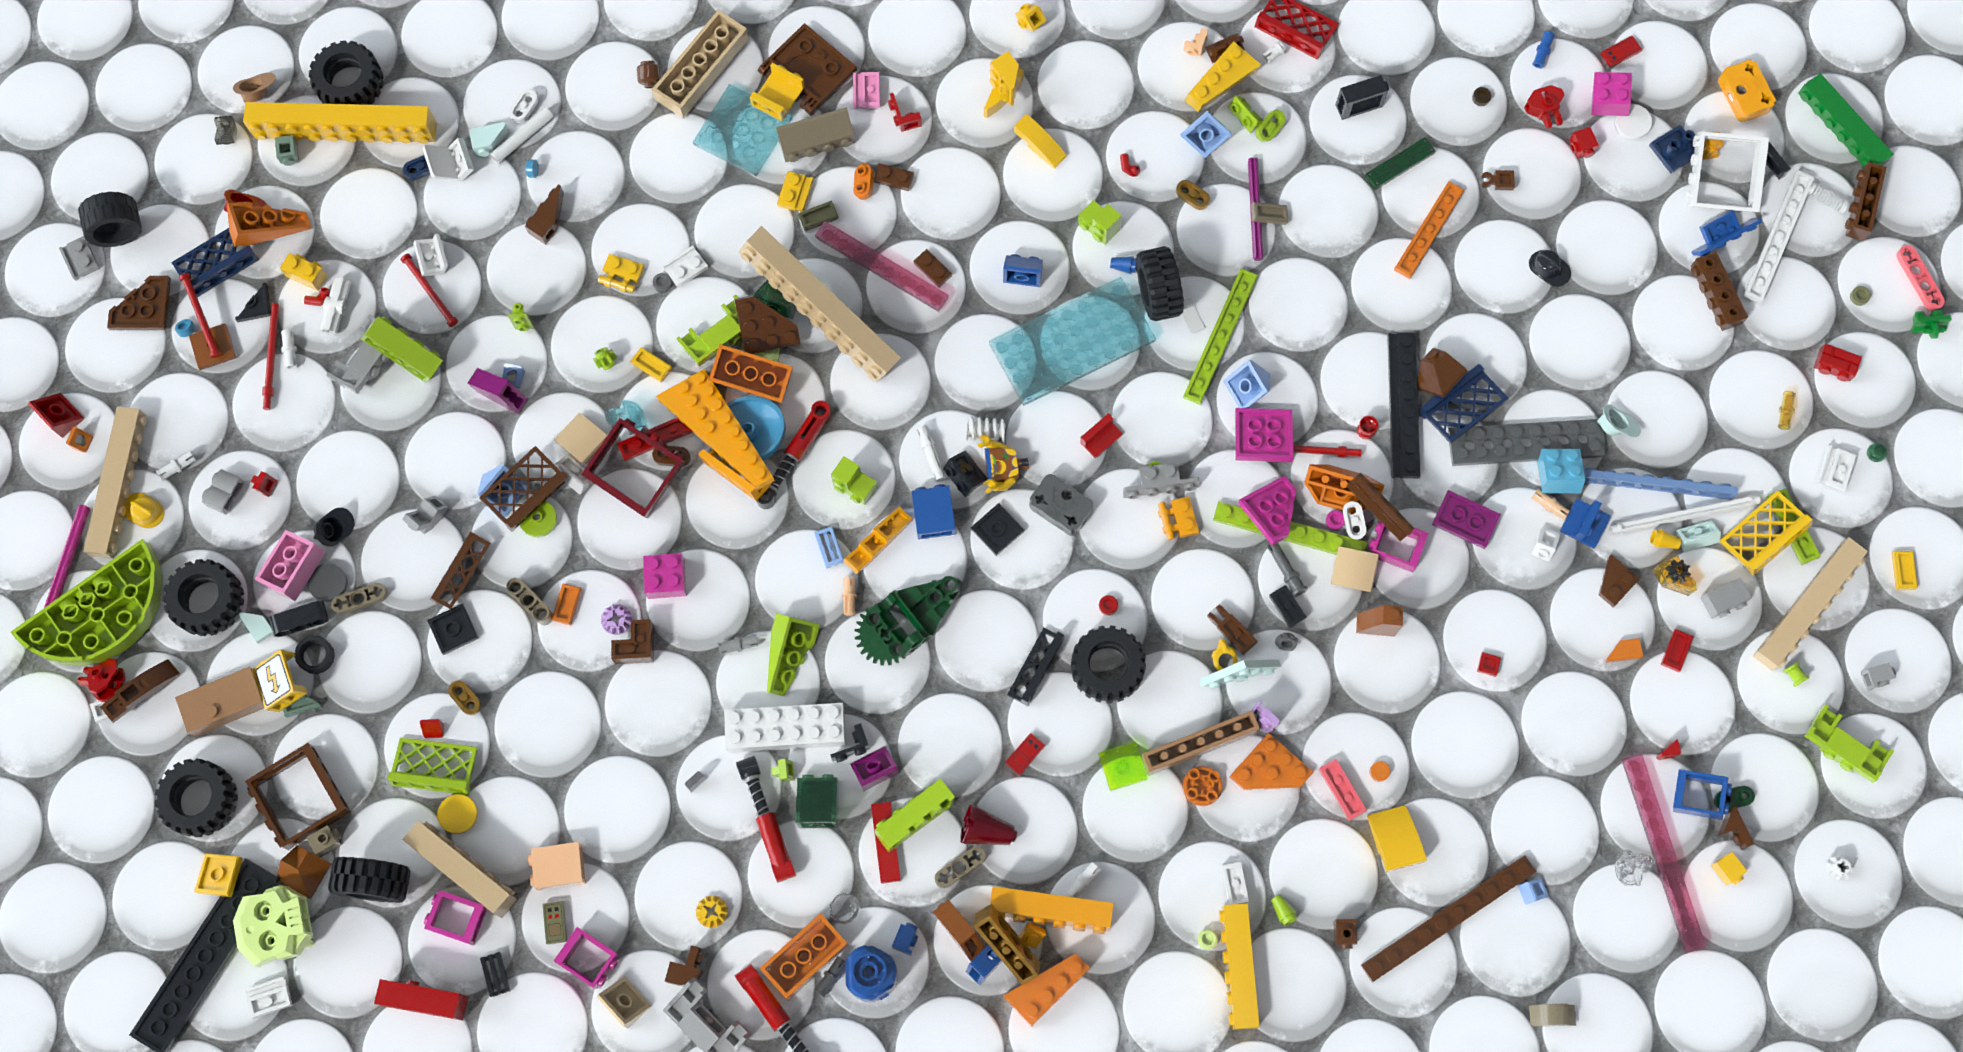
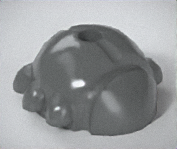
(1286, 641)

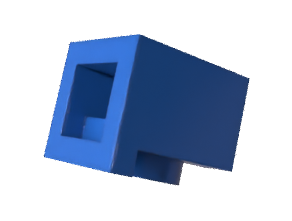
(905, 938)

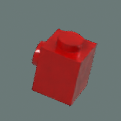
(1584, 143)

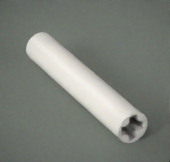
(521, 135)

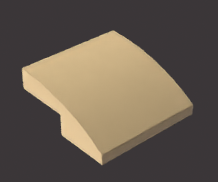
(581, 438)
(1354, 569)

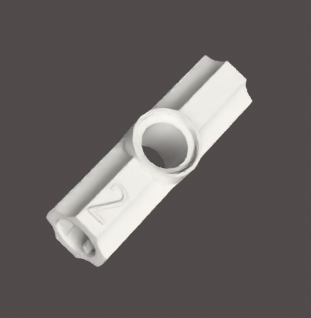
(335, 306)

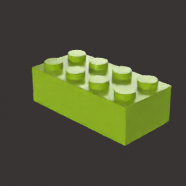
(401, 349)

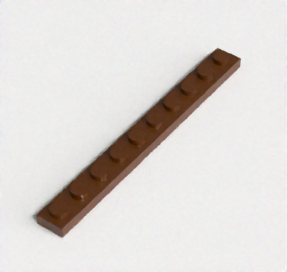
(1448, 918)

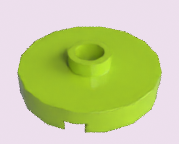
(542, 526)

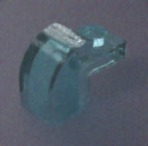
(631, 411)

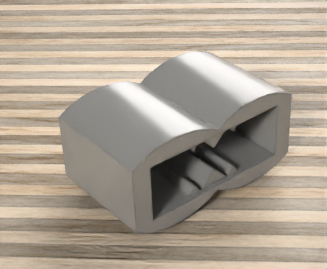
(223, 491)

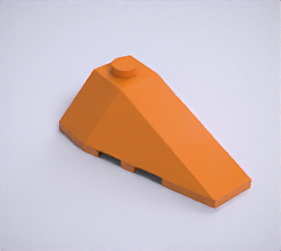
(259, 224)

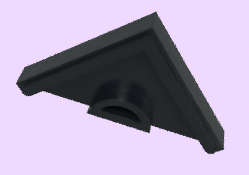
(257, 306)

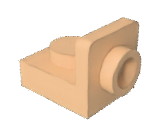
(1196, 47)

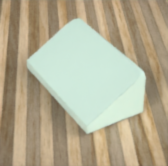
(1698, 535)

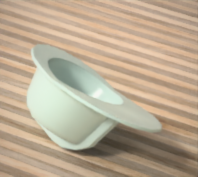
(1617, 422)

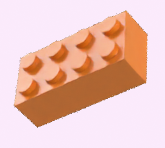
(750, 373)
(804, 956)

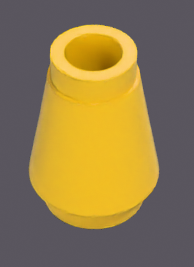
(1663, 539)

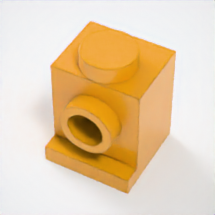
(1711, 148)

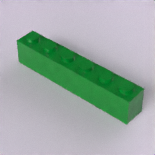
(1844, 122)

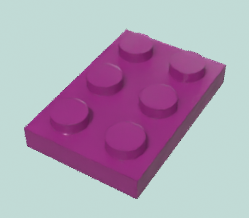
(1466, 519)

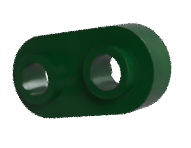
(1736, 798)

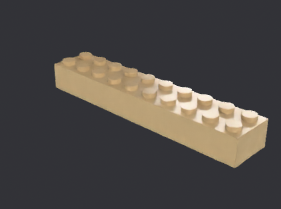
(818, 304)

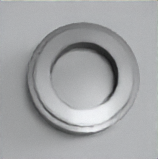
(662, 282)

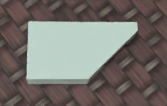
(257, 626)

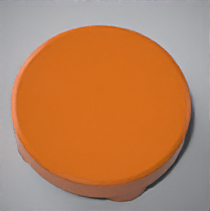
(1202, 786)

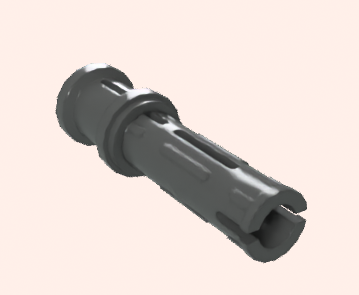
(1290, 575)

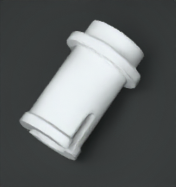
(1273, 52)

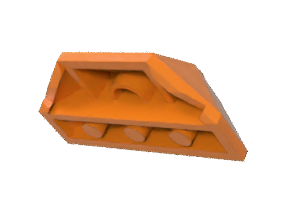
(1329, 487)

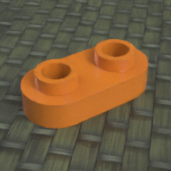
(863, 180)

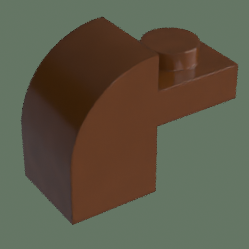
(680, 974)

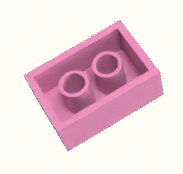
(290, 565)

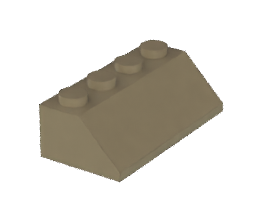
(815, 135)

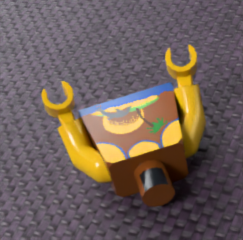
(1001, 464)

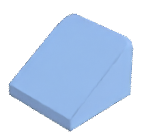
(1533, 891)

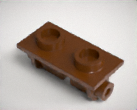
(1217, 49)

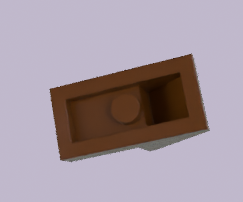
(1734, 823)

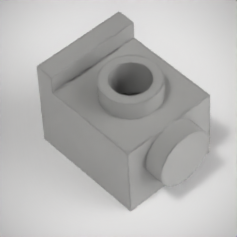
(1878, 676)

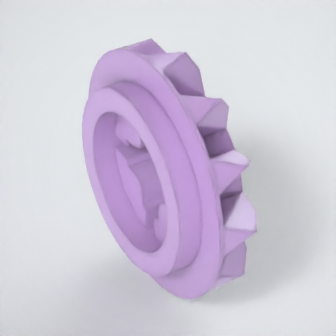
(624, 623)

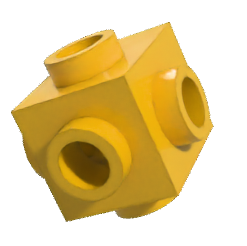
(1030, 17)

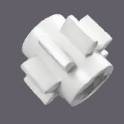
(1836, 871)

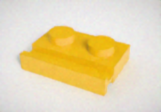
(795, 191)

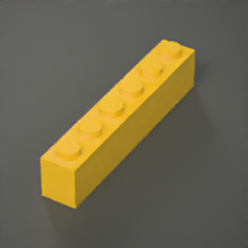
(1239, 966)

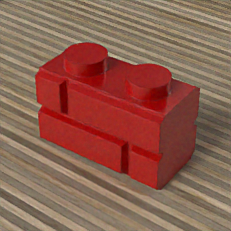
(1837, 362)

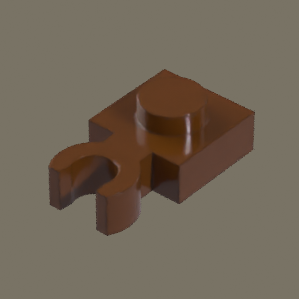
(1501, 179)

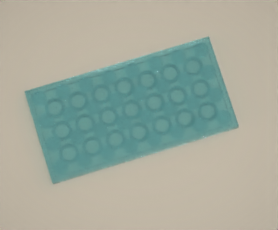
(1072, 341)

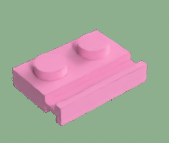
(866, 90)

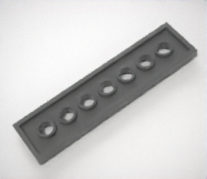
(1518, 452)

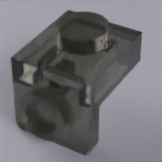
(226, 130)

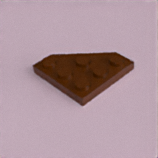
(143, 307)
(763, 326)

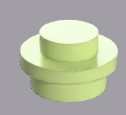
(1207, 939)

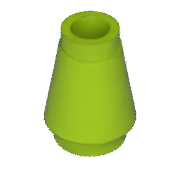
(1284, 911)

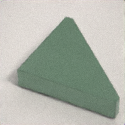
(300, 706)

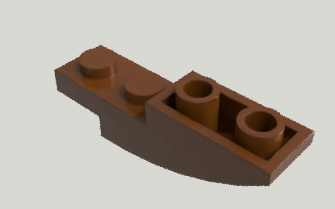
(138, 689)

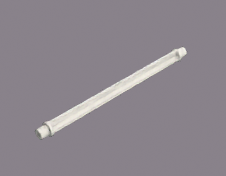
(1688, 513)

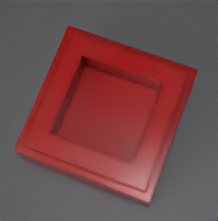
(1488, 664)

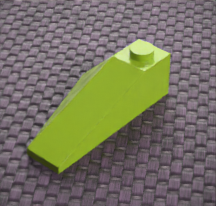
(788, 647)

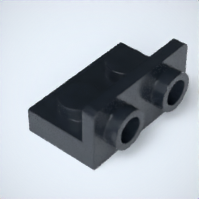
(964, 473)

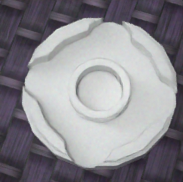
(1634, 125)

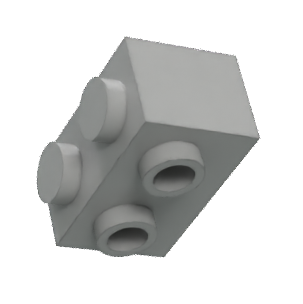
(1725, 598)

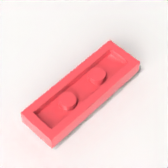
(1342, 789)

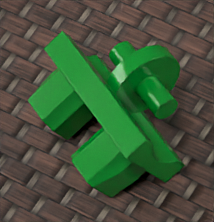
(1932, 324)

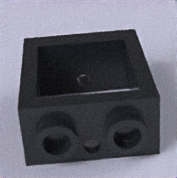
(1362, 97)

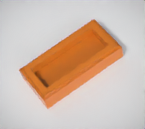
(566, 604)

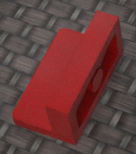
(1100, 436)

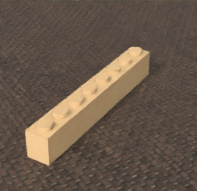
(115, 482)
(1810, 603)

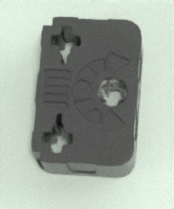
(1058, 510)

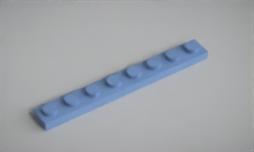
(1663, 484)

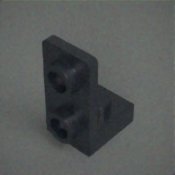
(859, 737)

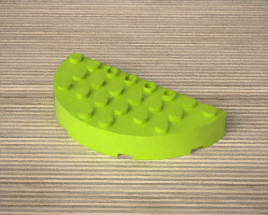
(100, 613)

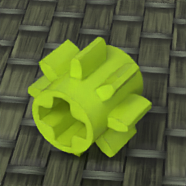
(605, 358)

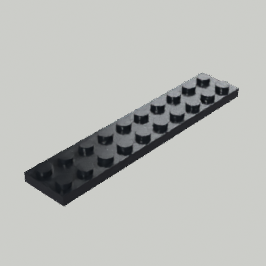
(198, 964)

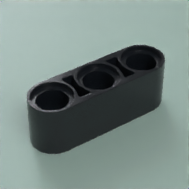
(299, 619)

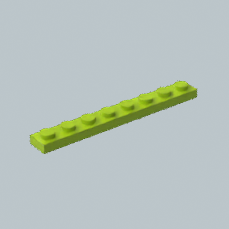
(1298, 533)

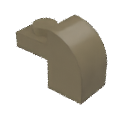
(1552, 1015)

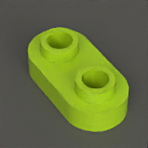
(1269, 127)

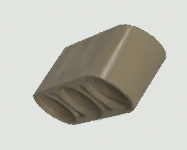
(525, 593)

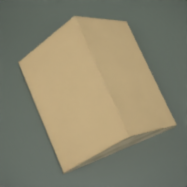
(624, 1002)

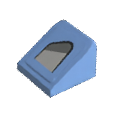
(513, 374)

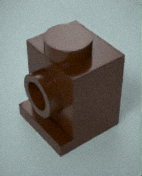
(1339, 927)

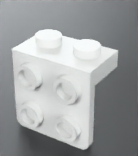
(450, 161)

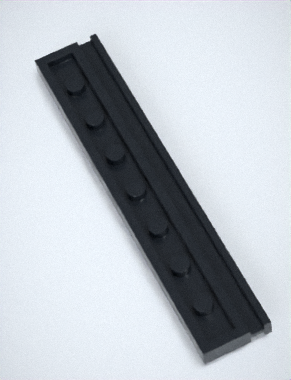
(1403, 405)

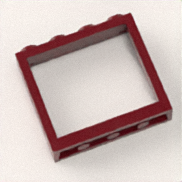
(605, 447)

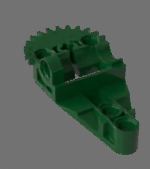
(920, 609)

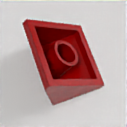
(57, 413)

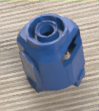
(877, 983)

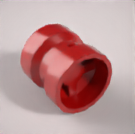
(1370, 424)

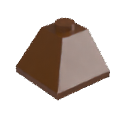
(1439, 373)

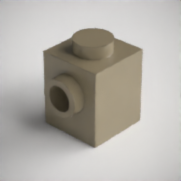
(324, 840)

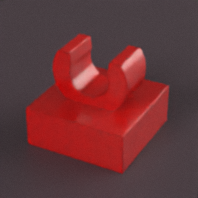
(264, 483)

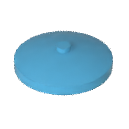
(761, 423)

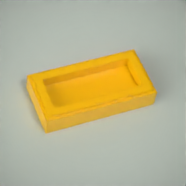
(651, 364)
(1904, 570)

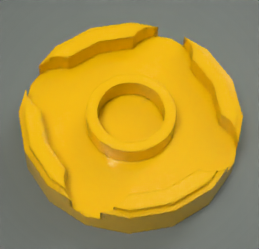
(457, 814)

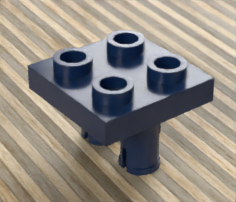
(1674, 148)

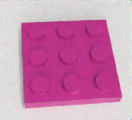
(1263, 435)

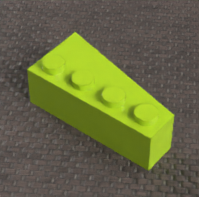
(915, 815)

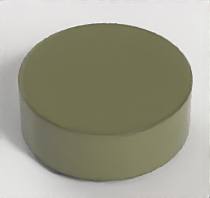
(1860, 295)

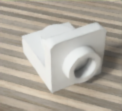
(1545, 544)

